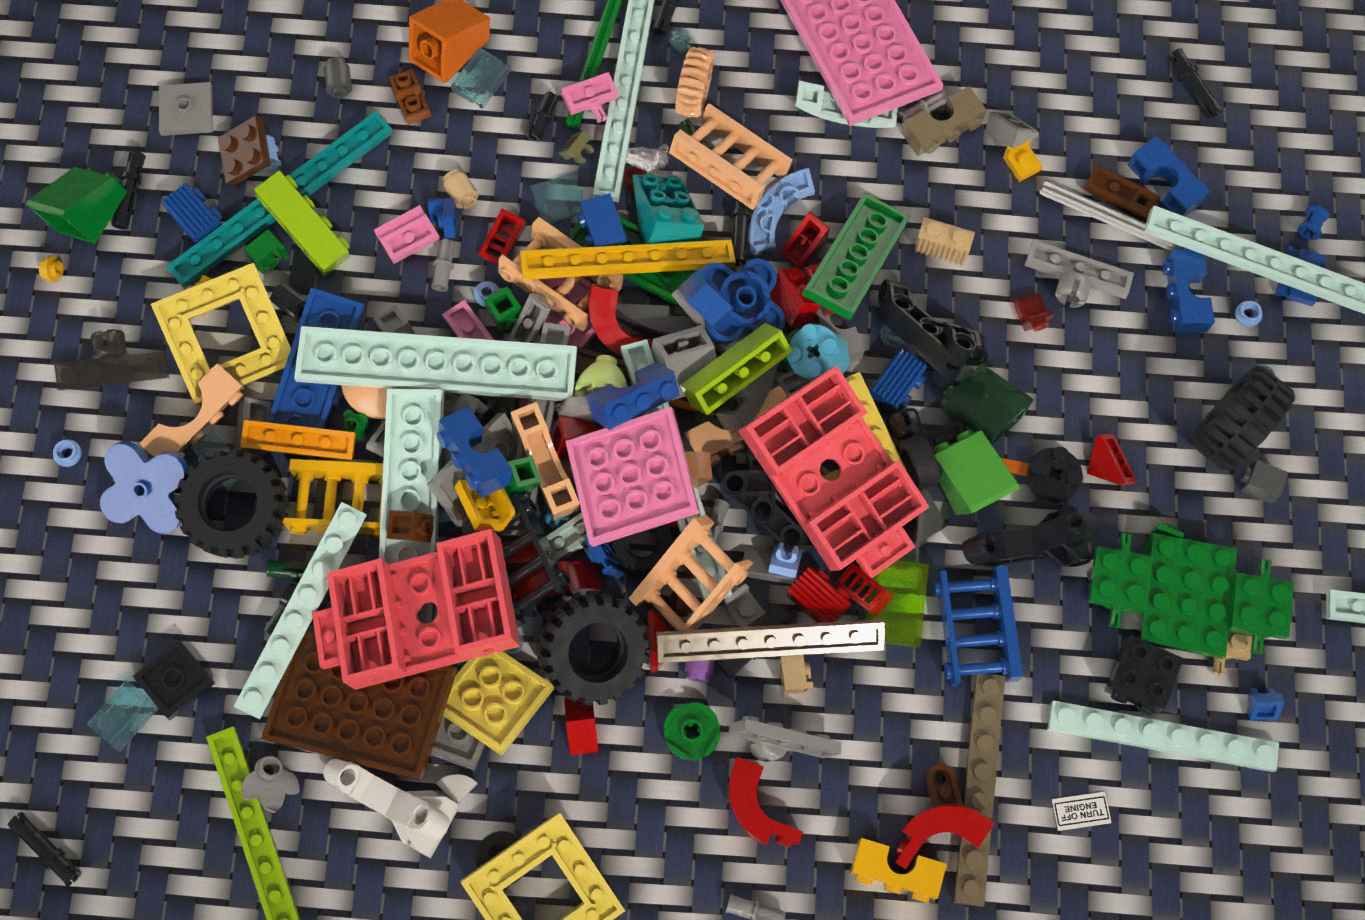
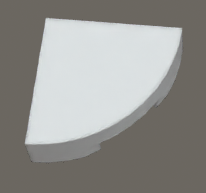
(456, 786)

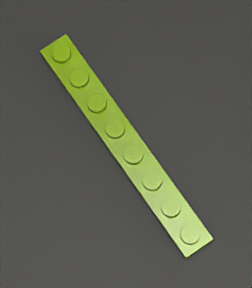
(252, 828)

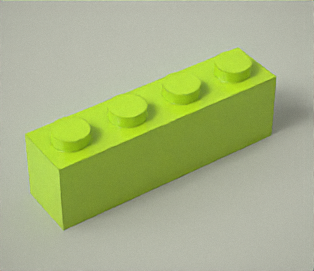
(302, 223)
(736, 368)

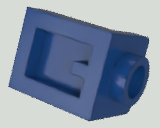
(443, 213)

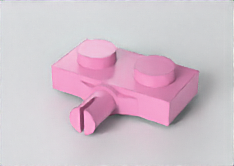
(590, 95)

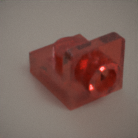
(1033, 312)

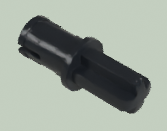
(542, 117)

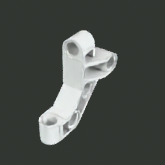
(417, 815)

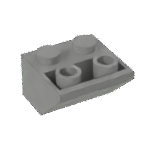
(684, 353)

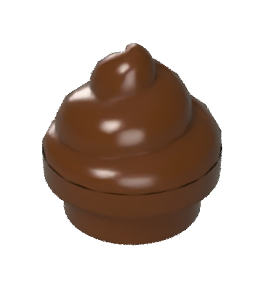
(679, 605)

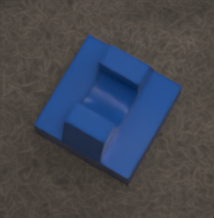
(1264, 705)

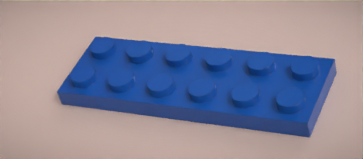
(305, 402)

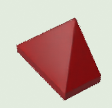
(1109, 461)
(655, 625)

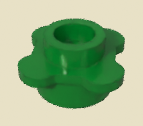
(361, 420)

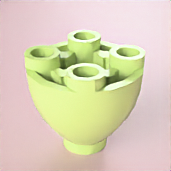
(599, 374)

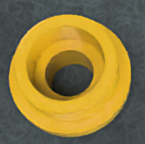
(51, 269)

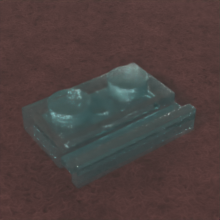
(480, 78)
(122, 715)

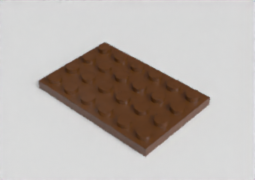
(373, 726)

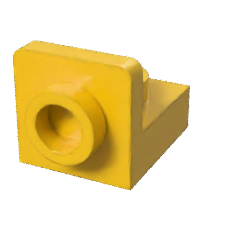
(1022, 161)

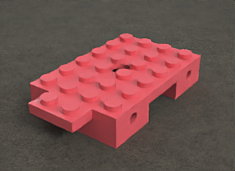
(868, 501)
(376, 606)

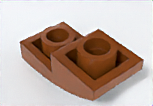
(409, 96)

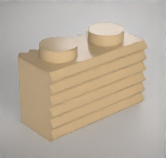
(944, 241)

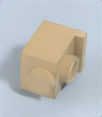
(794, 675)

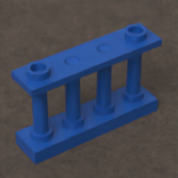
(1004, 637)

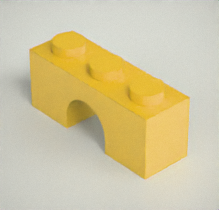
(922, 880)

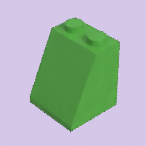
(972, 473)

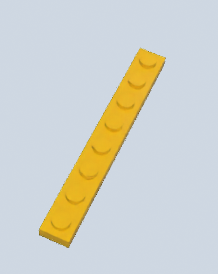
(625, 259)

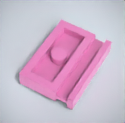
(406, 234)

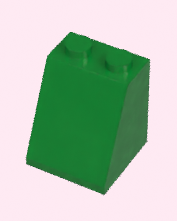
(79, 203)

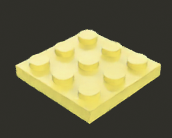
(495, 699)

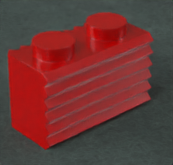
(788, 296)
(818, 597)

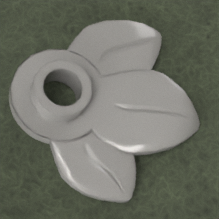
(269, 788)

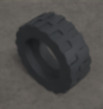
(638, 564)

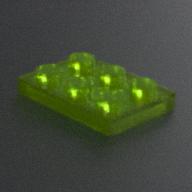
(906, 609)

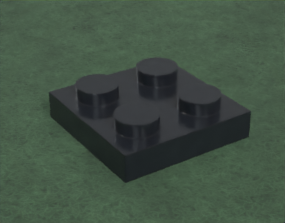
(174, 679)

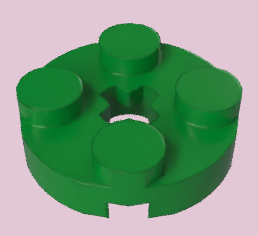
(688, 715)

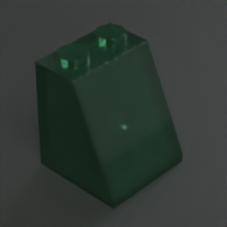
(985, 403)

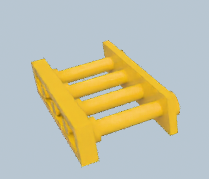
(332, 473)

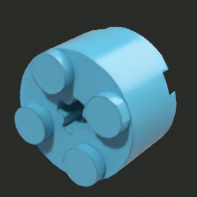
(814, 340)

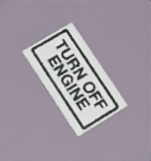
(1081, 811)

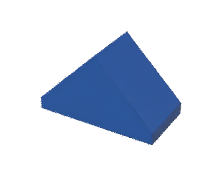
(705, 297)

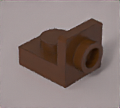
(410, 526)

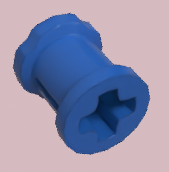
(1313, 222)

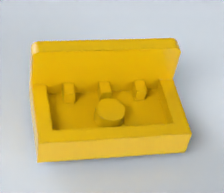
(487, 512)

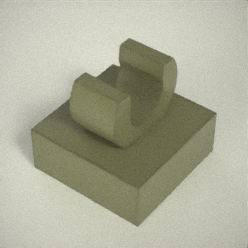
(575, 145)

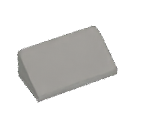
(1009, 129)
(530, 319)
(251, 410)
(760, 567)

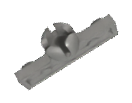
(1078, 273)
(774, 740)

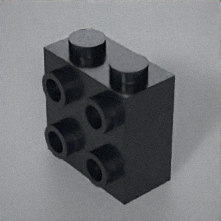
(1143, 675)

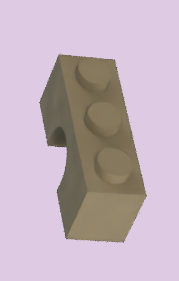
(926, 133)

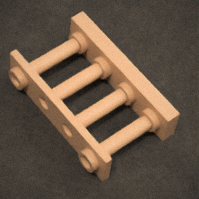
(721, 172)
(549, 237)
(679, 554)

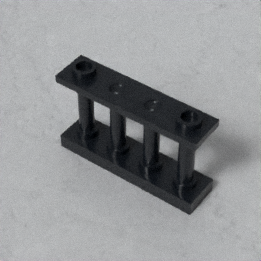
(558, 577)

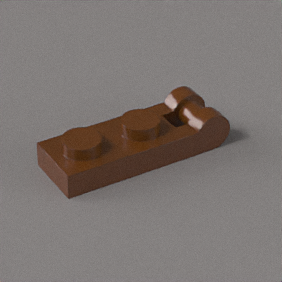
(1121, 192)

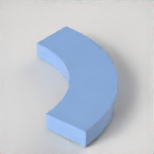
(772, 206)

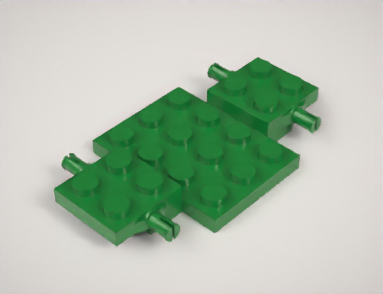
(1190, 595)

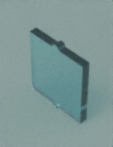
(557, 198)

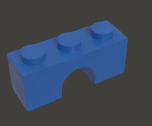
(1157, 160)
(1188, 311)
(616, 405)
(482, 471)

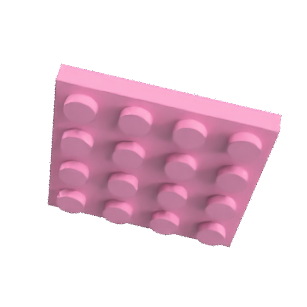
(632, 477)

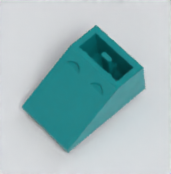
(666, 210)

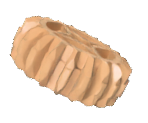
(694, 82)

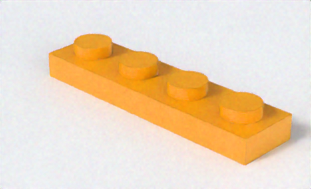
(298, 440)

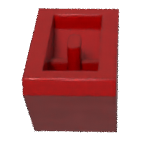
(806, 240)
(580, 728)

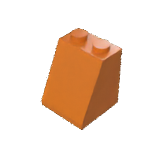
(446, 37)

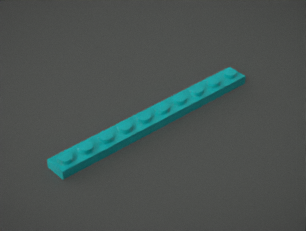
(256, 218)

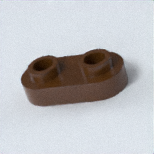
(946, 792)

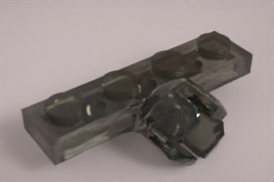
(111, 364)

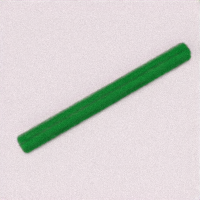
(597, 51)

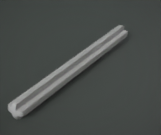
(1102, 213)

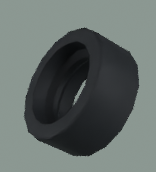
(919, 462)

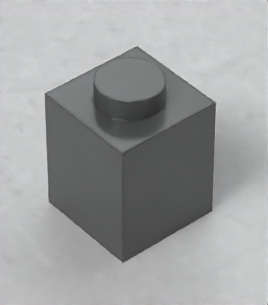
(1263, 481)

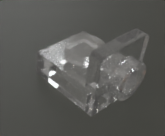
(645, 160)

